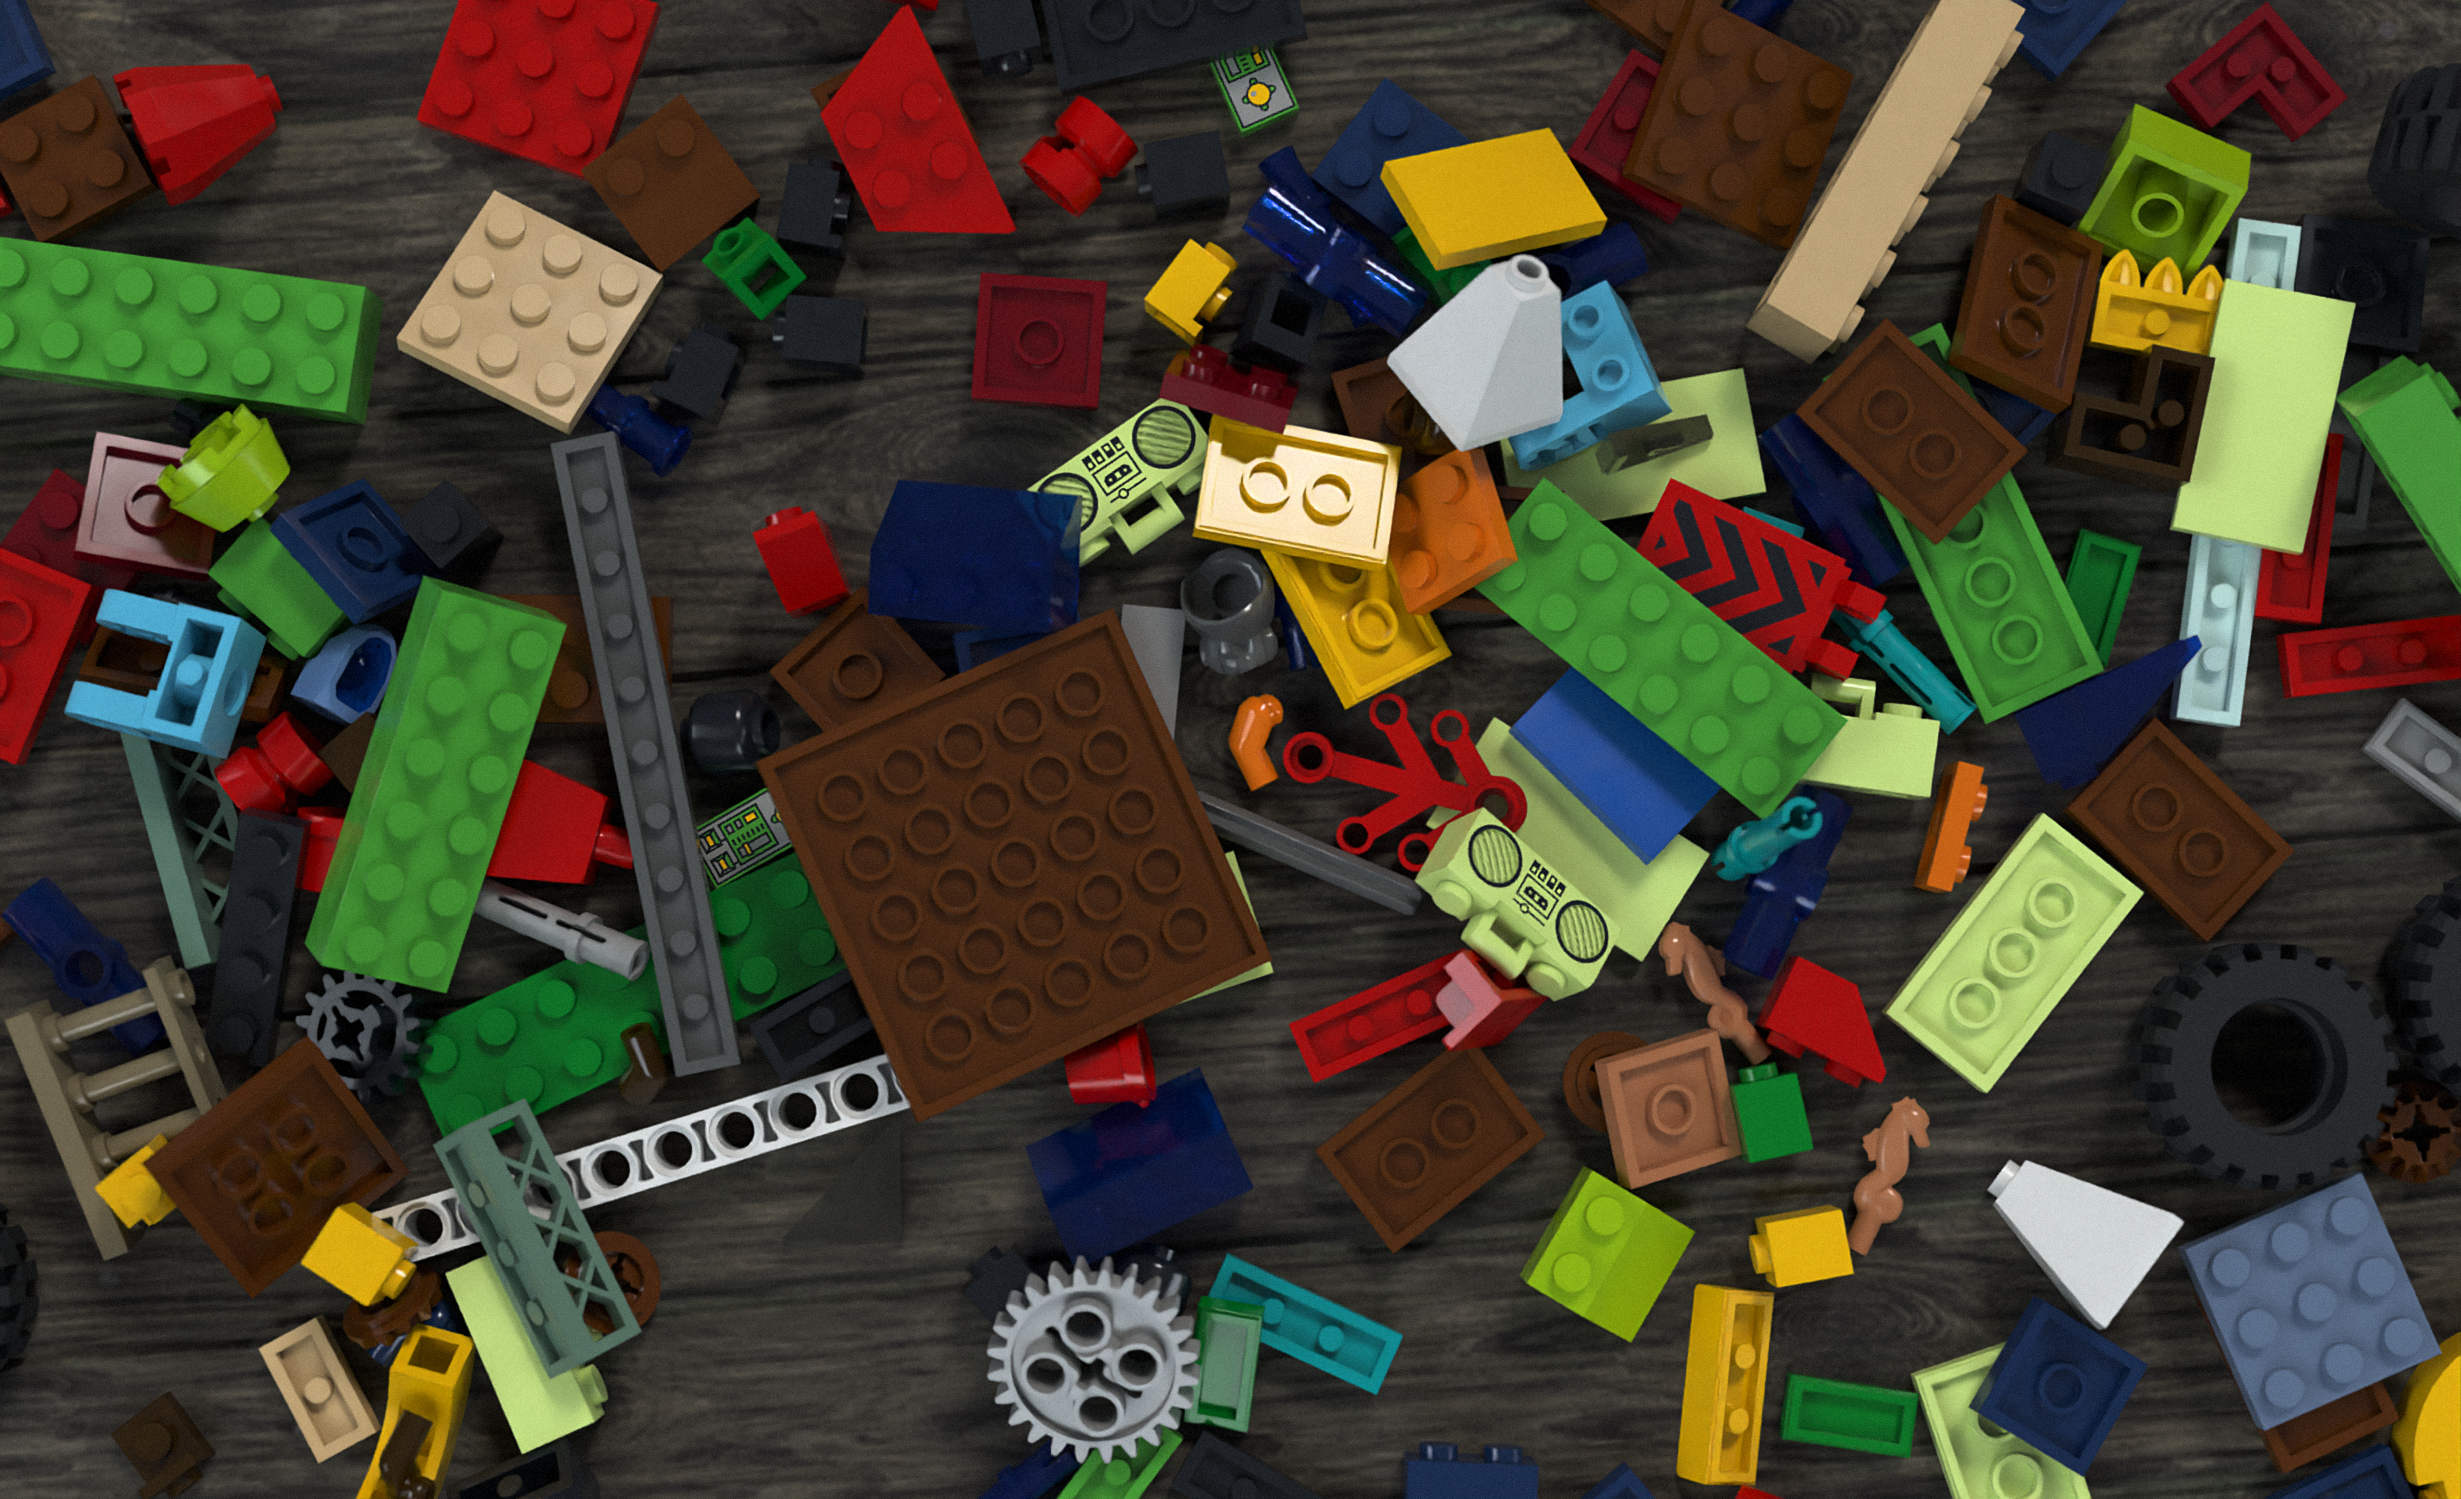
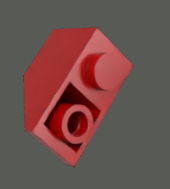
(802, 561)
(1824, 1016)

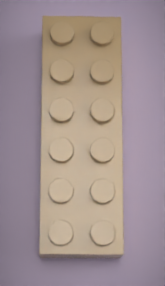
(1880, 178)

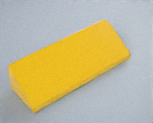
(1724, 1385)

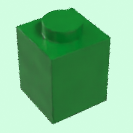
(1769, 1113)

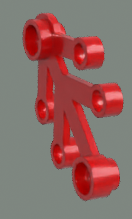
(1417, 786)

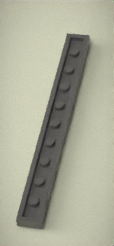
(647, 754)

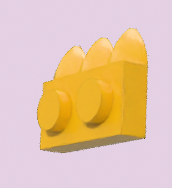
(2134, 317)

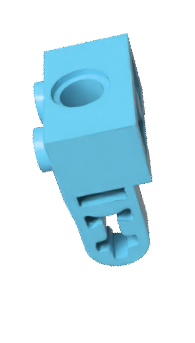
(1615, 377)
(201, 682)

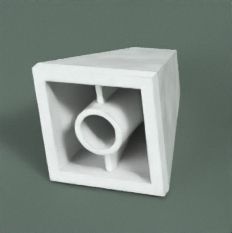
(1490, 356)
(2083, 1236)

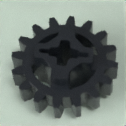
(369, 1036)

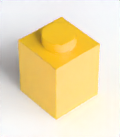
(1801, 1246)
(362, 1255)

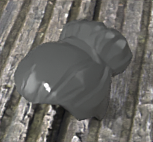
(1232, 608)

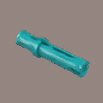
(1907, 668)
(1765, 839)

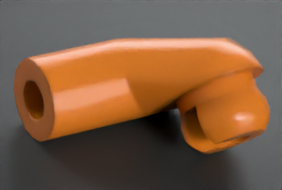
(1249, 736)

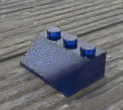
(977, 556)
(1138, 1168)

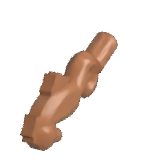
(1702, 973)
(1889, 1147)

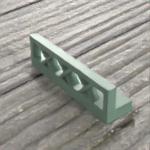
(175, 845)
(519, 1251)

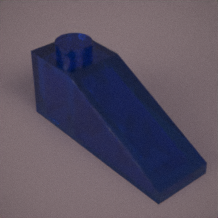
(2094, 717)

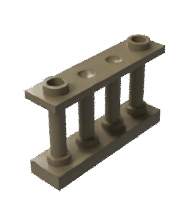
(71, 1096)

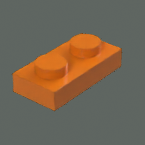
(1957, 803)

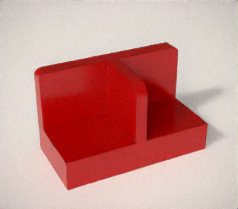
(1483, 1002)

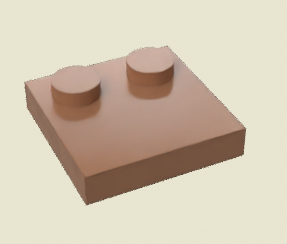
(1668, 1108)

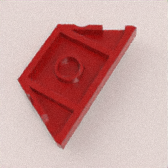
(910, 142)

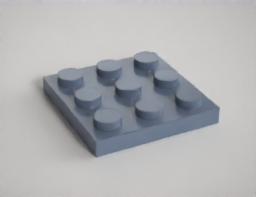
(2309, 1300)

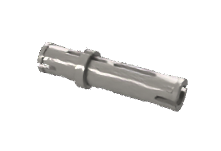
(580, 937)

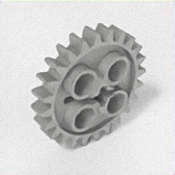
(1058, 1398)

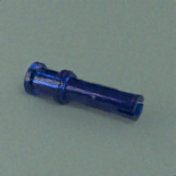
(640, 428)

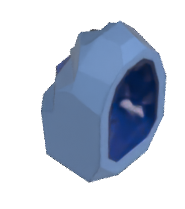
(348, 674)

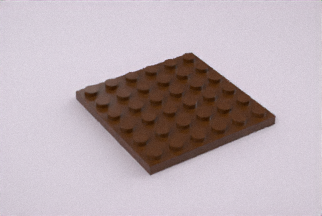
(1013, 863)

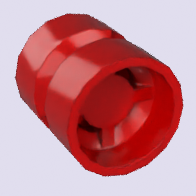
(1078, 156)
(276, 769)

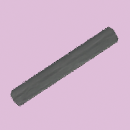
(1312, 856)

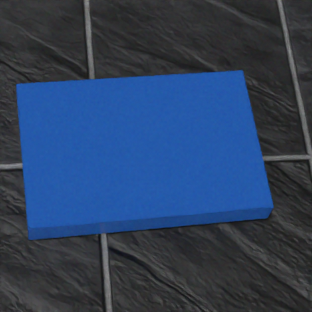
(1614, 764)

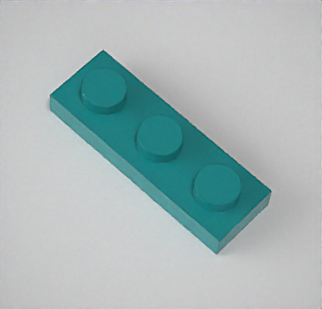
(1311, 1325)

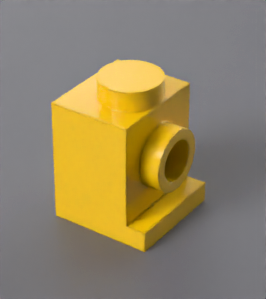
(1192, 290)
(133, 1191)

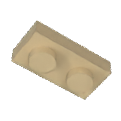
(320, 1388)

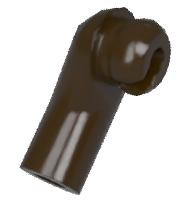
(648, 1069)
(399, 1459)

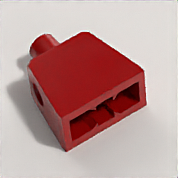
(557, 830)

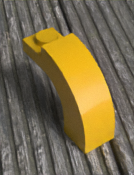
(434, 1382)
(2429, 1426)

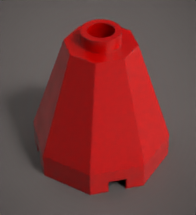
(197, 120)

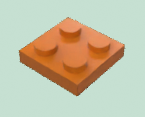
(1448, 531)

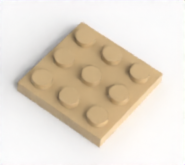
(530, 312)

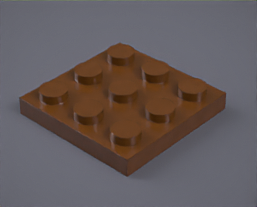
(1738, 124)
(276, 1165)

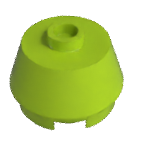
(227, 472)

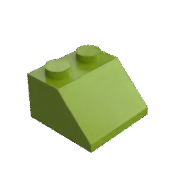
(2165, 193)
(1606, 1254)

